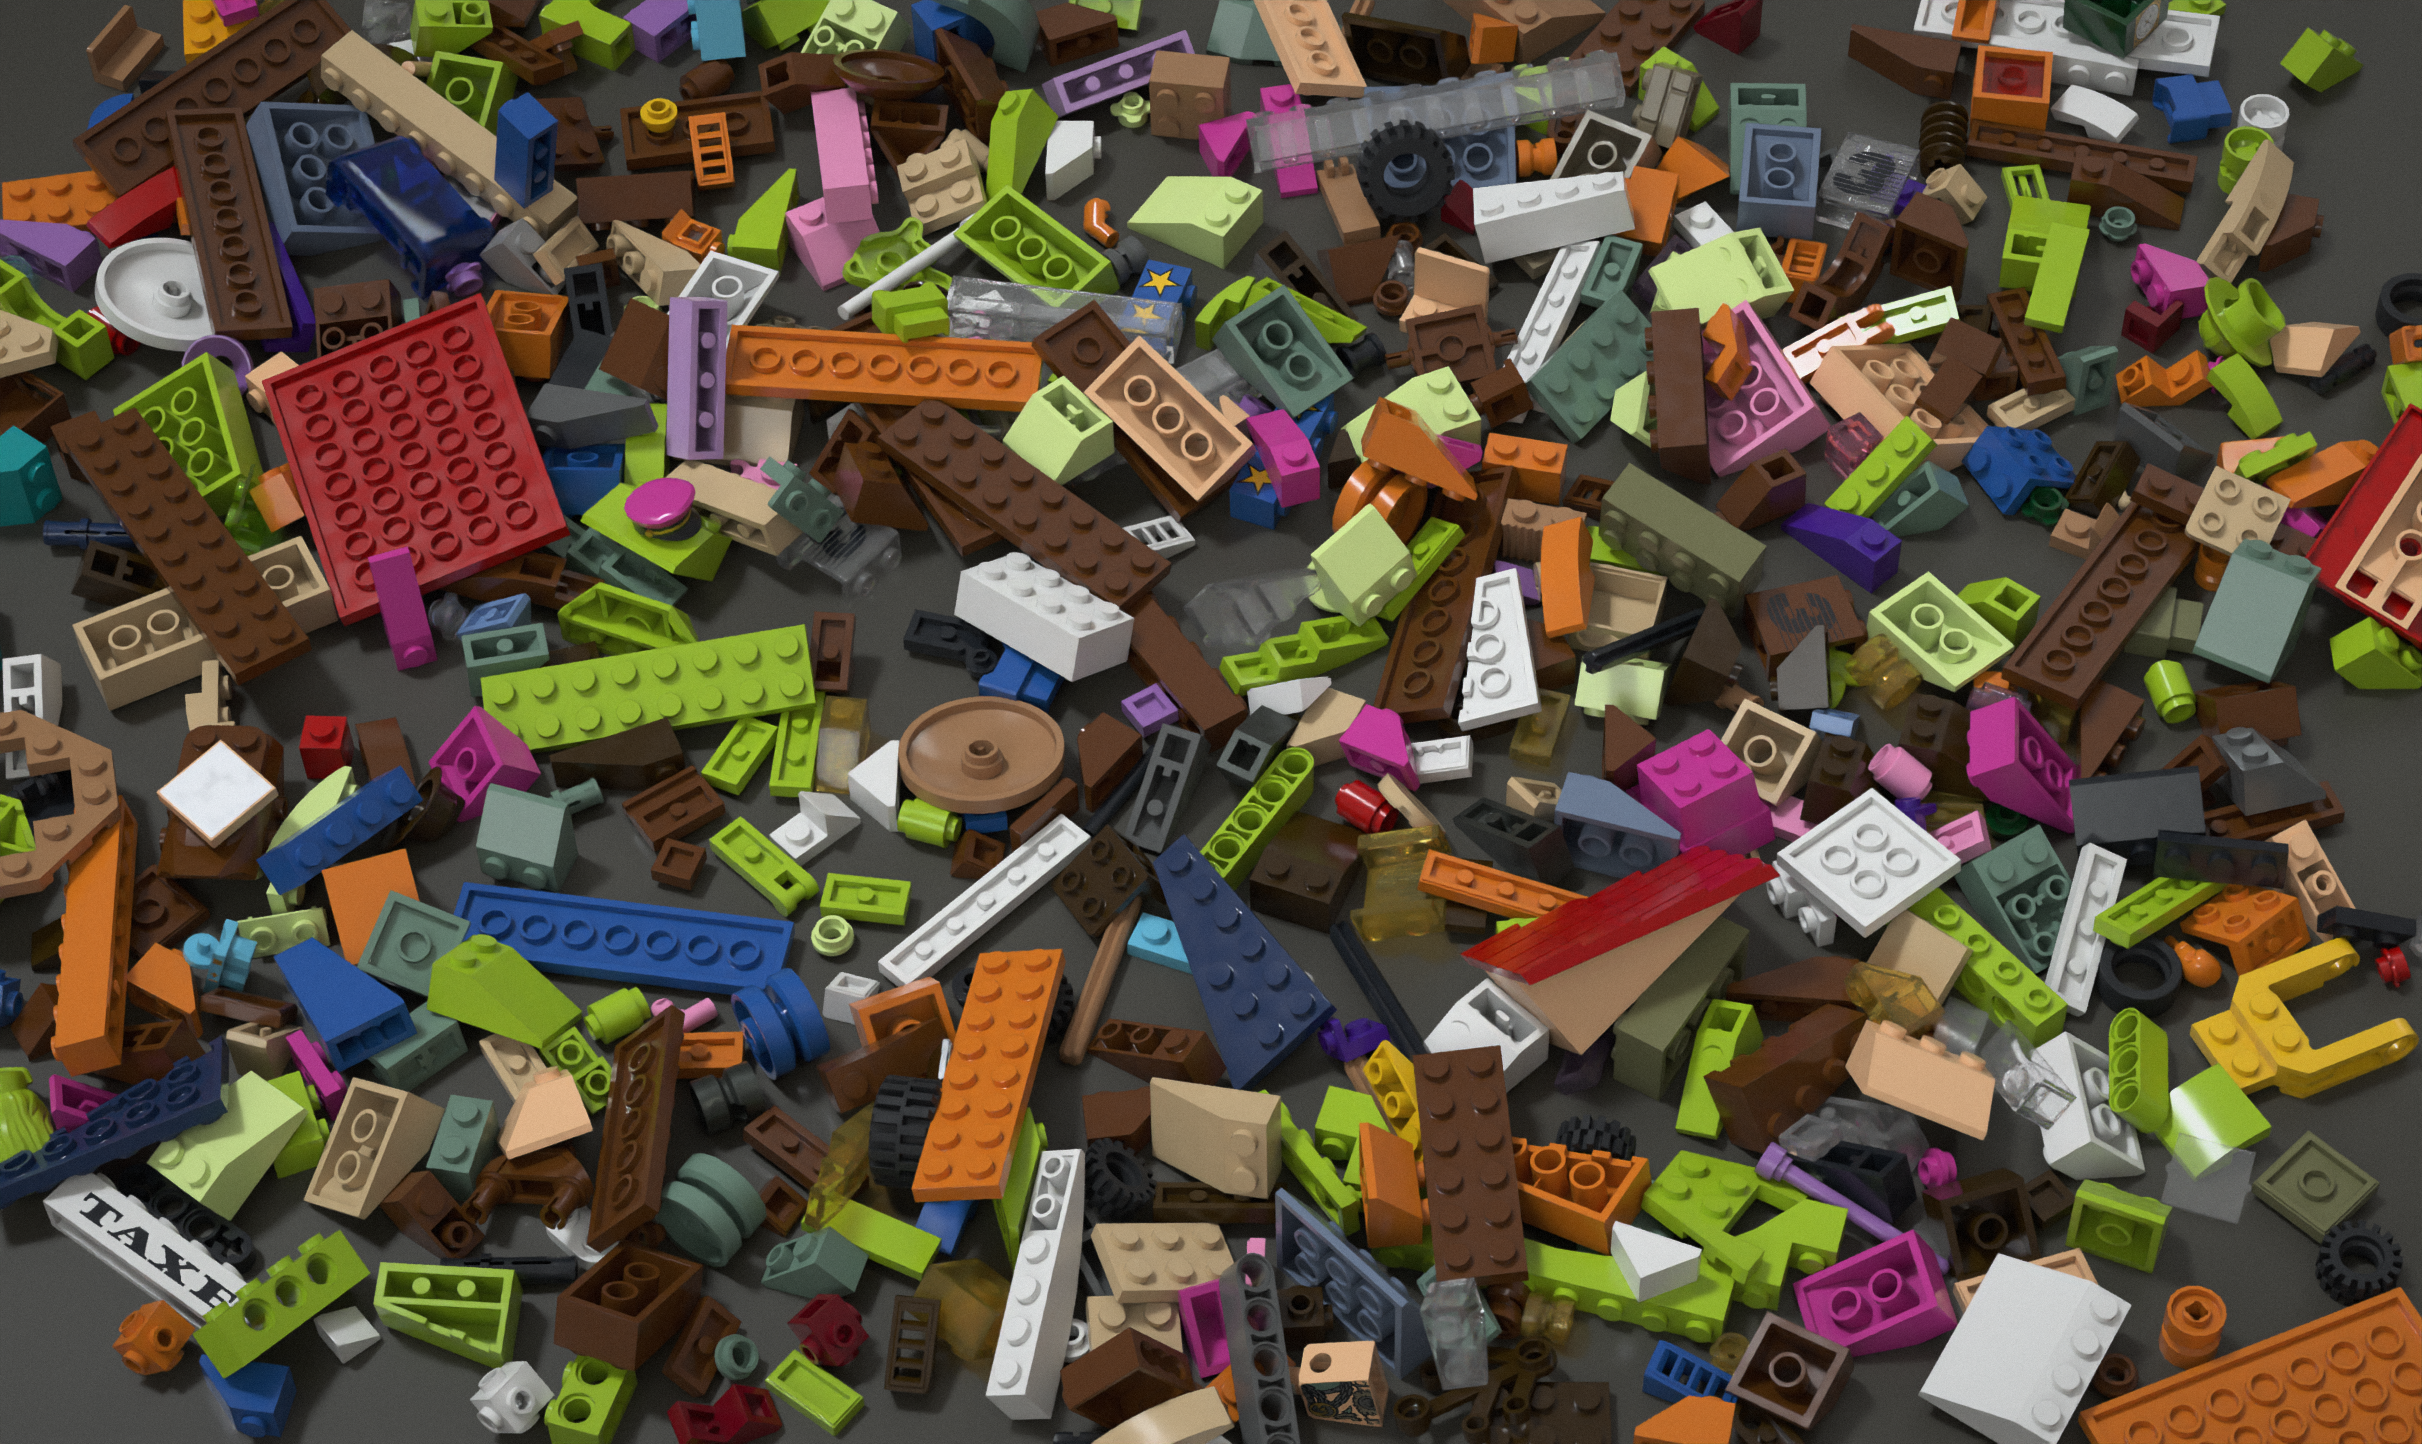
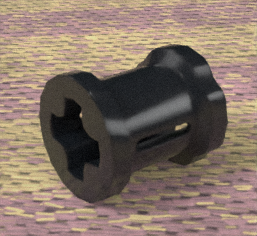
(1362, 354)

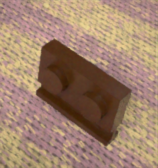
(673, 807)

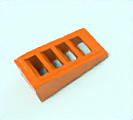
(711, 181)
(1801, 268)

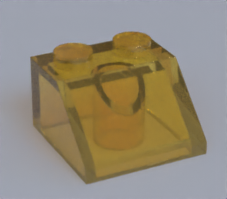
(971, 1305)

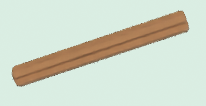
(1098, 984)

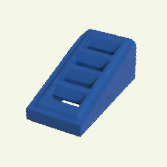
(1682, 1362)

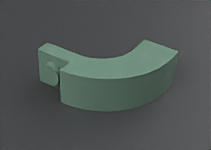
(1011, 24)

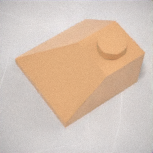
(544, 1114)

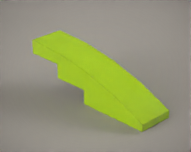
(1310, 652)

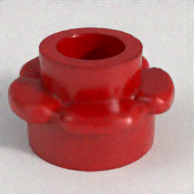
(2392, 966)

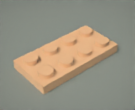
(1311, 47)

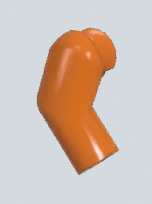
(1095, 224)

